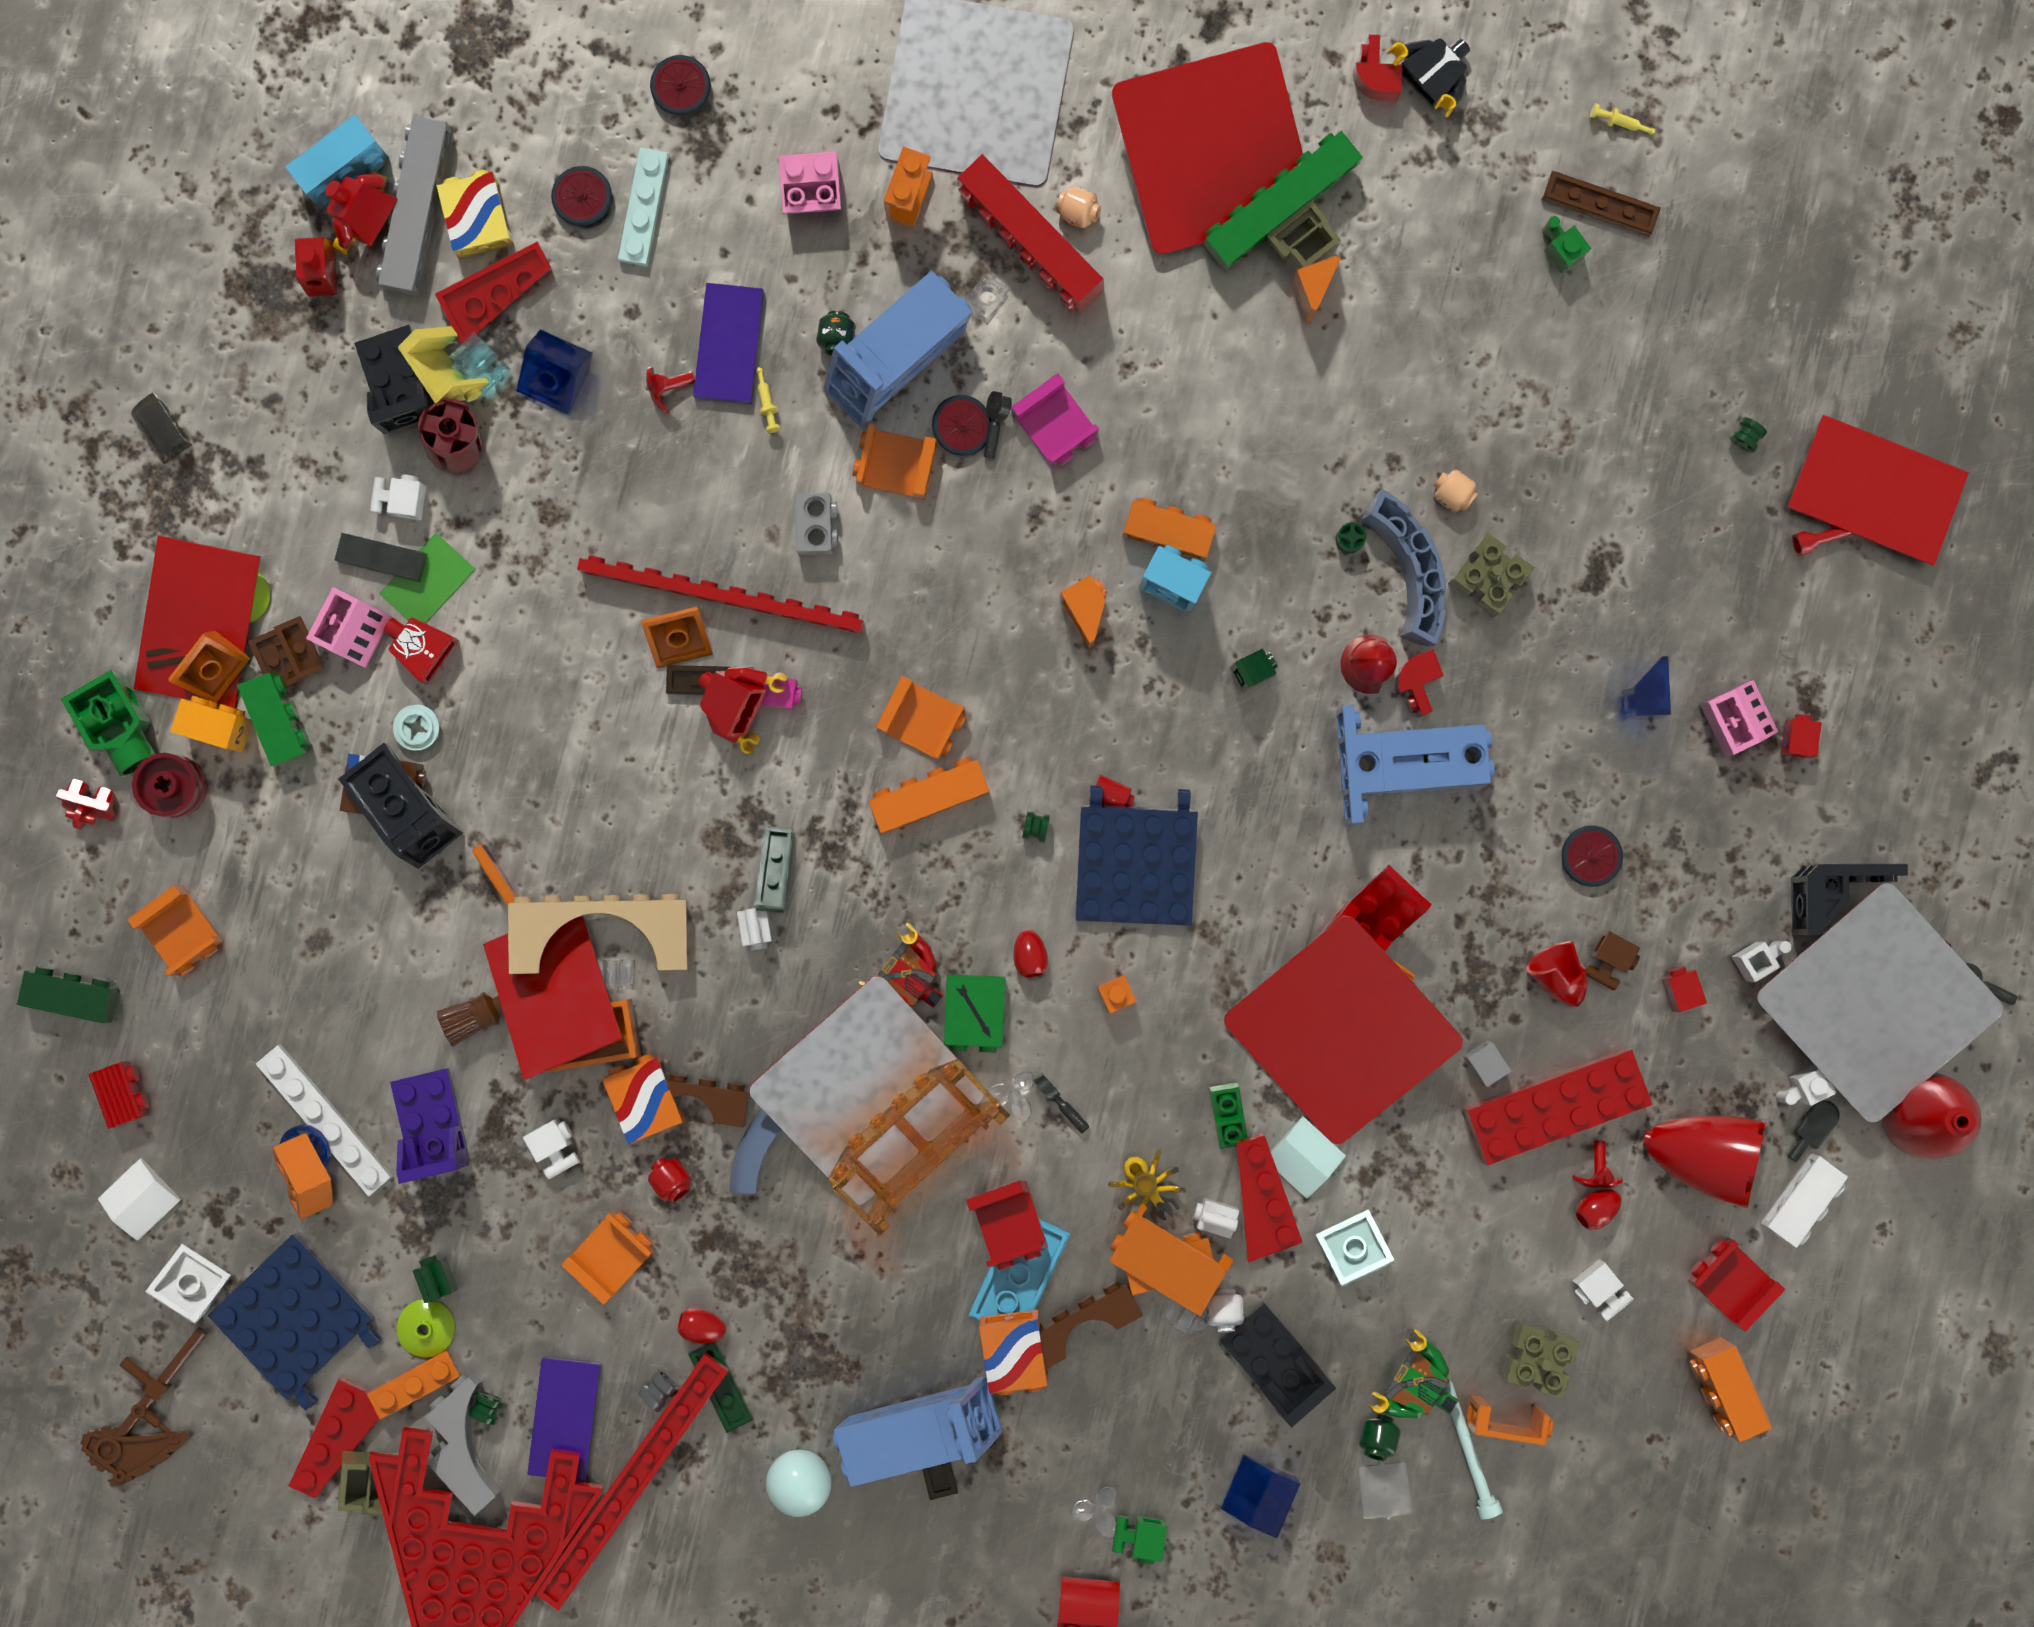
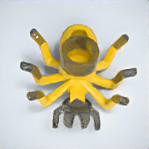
(1146, 1185)

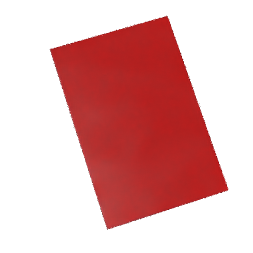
(1878, 490)
(190, 594)
(561, 1008)

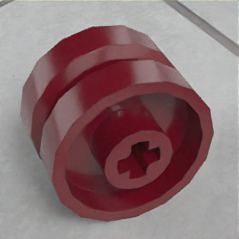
(152, 786)

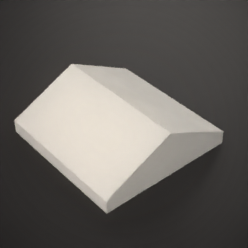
(138, 1200)
(188, 1284)

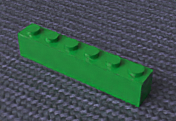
(1289, 193)

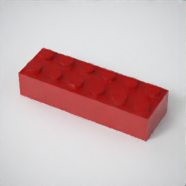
(1030, 234)
(1557, 1106)

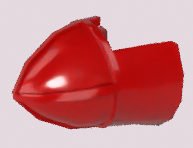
(1368, 663)
(1560, 973)

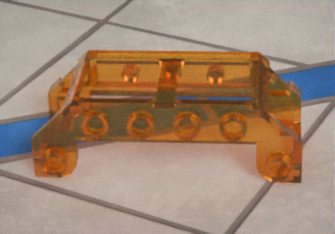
(929, 1152)

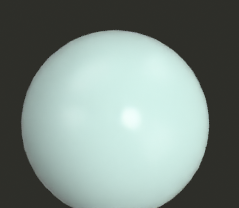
(798, 1483)

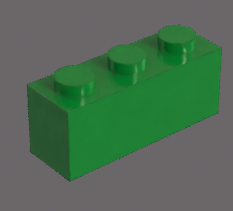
(274, 717)

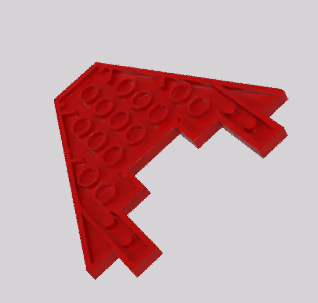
(469, 1571)

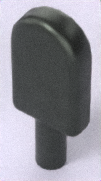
(1814, 1128)

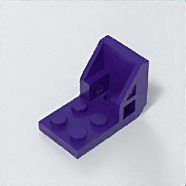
(429, 1126)

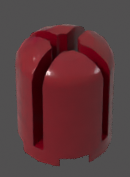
(450, 435)

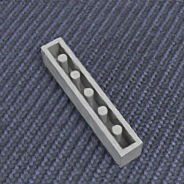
(415, 210)

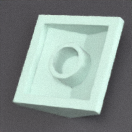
(1306, 1157)
(1355, 1248)

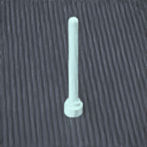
(1487, 1505)

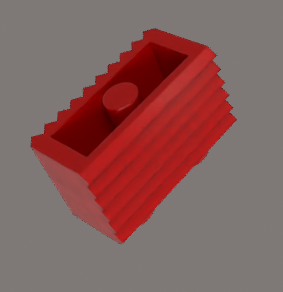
(119, 1094)

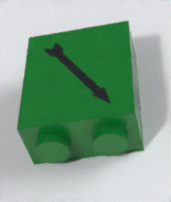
(974, 1012)

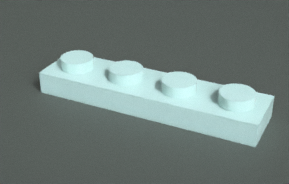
(643, 207)

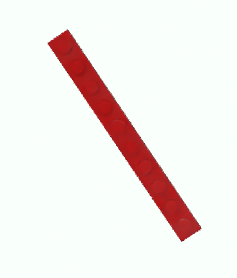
(709, 591)
(632, 1481)

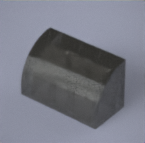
(160, 427)

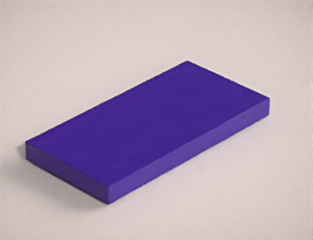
(728, 343)
(564, 1412)

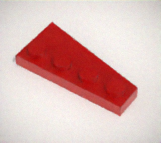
(489, 292)
(1266, 1210)
(340, 1428)

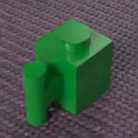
(1566, 246)
(1147, 1538)

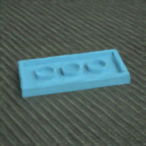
(1023, 1284)

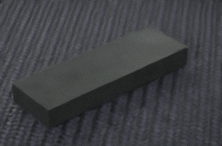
(380, 557)

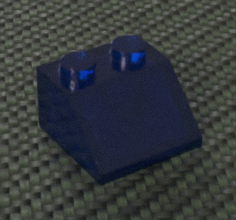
(553, 371)
(1647, 693)
(1260, 1495)

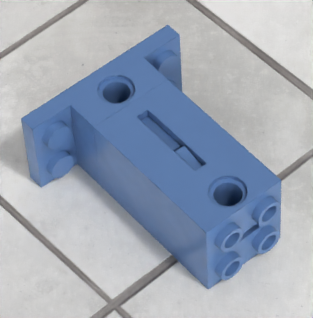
(895, 347)
(1407, 760)
(918, 1433)

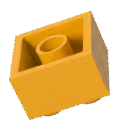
(204, 722)

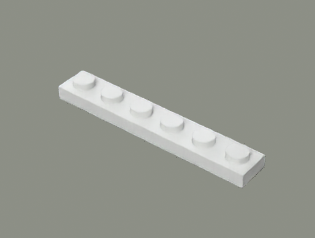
(321, 1114)

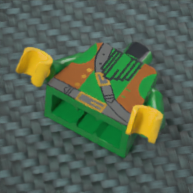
(1417, 1384)

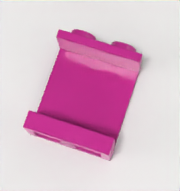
(1054, 421)

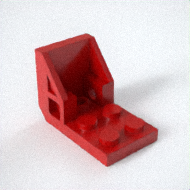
(1384, 907)

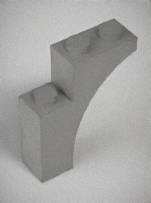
(458, 1461)

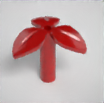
(660, 383)
(1602, 1175)

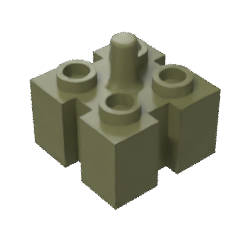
(1491, 575)
(1539, 1359)

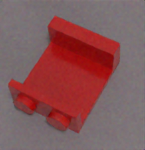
(1009, 1224)
(1735, 1284)

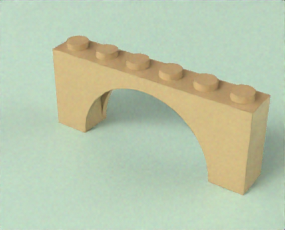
(658, 920)

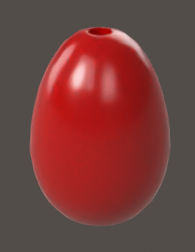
(1030, 954)
(1598, 1208)
(700, 1326)

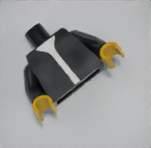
(1434, 70)

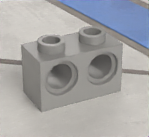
(808, 524)

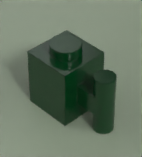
(434, 1278)

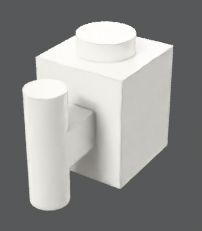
(404, 498)
(755, 928)
(1759, 959)
(1808, 1086)
(548, 1142)
(1216, 1217)
(1598, 1286)

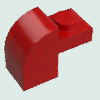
(1376, 79)
(1412, 677)

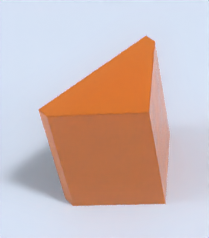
(1311, 284)
(677, 636)
(209, 666)

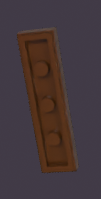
(1601, 203)

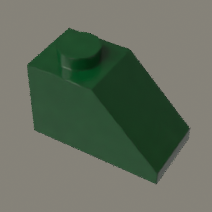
(1254, 669)

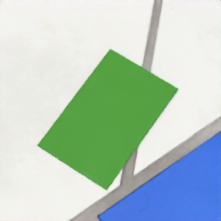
(441, 577)

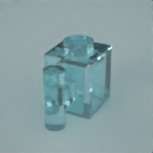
(475, 358)

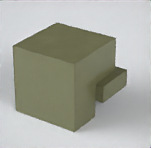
(1304, 238)
(357, 1484)

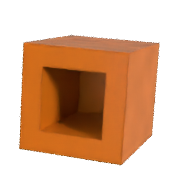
(1116, 994)

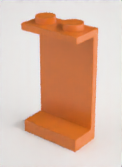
(1168, 1263)

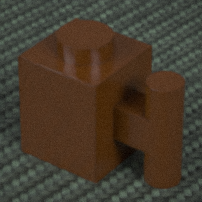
(1613, 954)

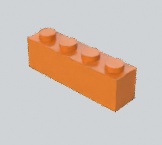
(929, 796)

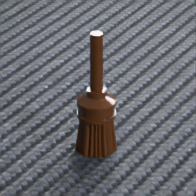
(469, 1017)

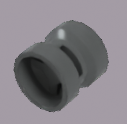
(658, 1391)

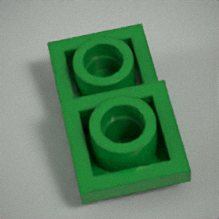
(1228, 1114)

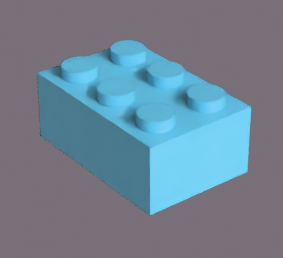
(340, 154)
(1175, 578)

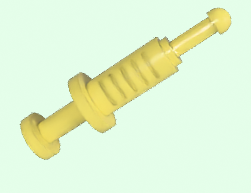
(1619, 119)
(768, 408)

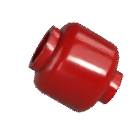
(669, 1179)

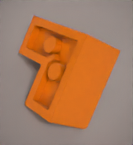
(305, 1176)

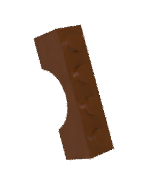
(727, 1104)
(1113, 1306)

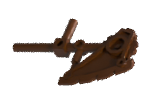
(135, 1454)

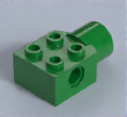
(111, 720)

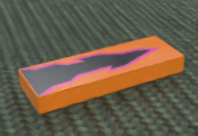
(495, 873)

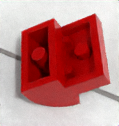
(1088, 1603)

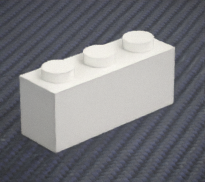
(1805, 1201)

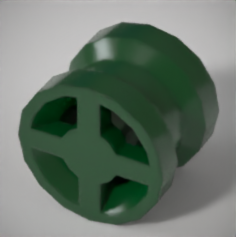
(1748, 434)
(1351, 532)
(1036, 826)
(486, 1408)

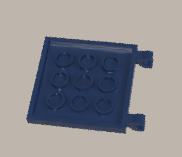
(1136, 862)
(293, 1319)

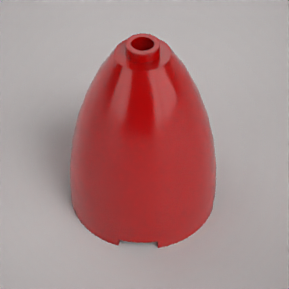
(1935, 1119)
(1709, 1154)

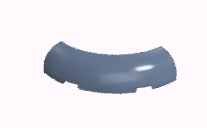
(1419, 564)
(752, 1153)

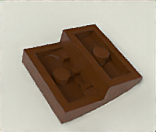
(287, 652)

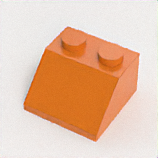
(1085, 606)

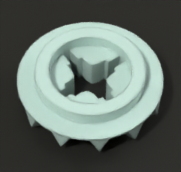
(404, 734)

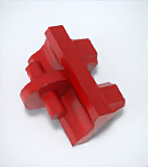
(86, 809)

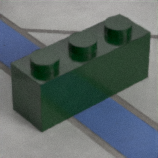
(68, 995)

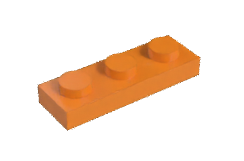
(413, 1384)

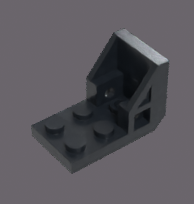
(395, 390)
(398, 809)
(1823, 890)
(1278, 1364)

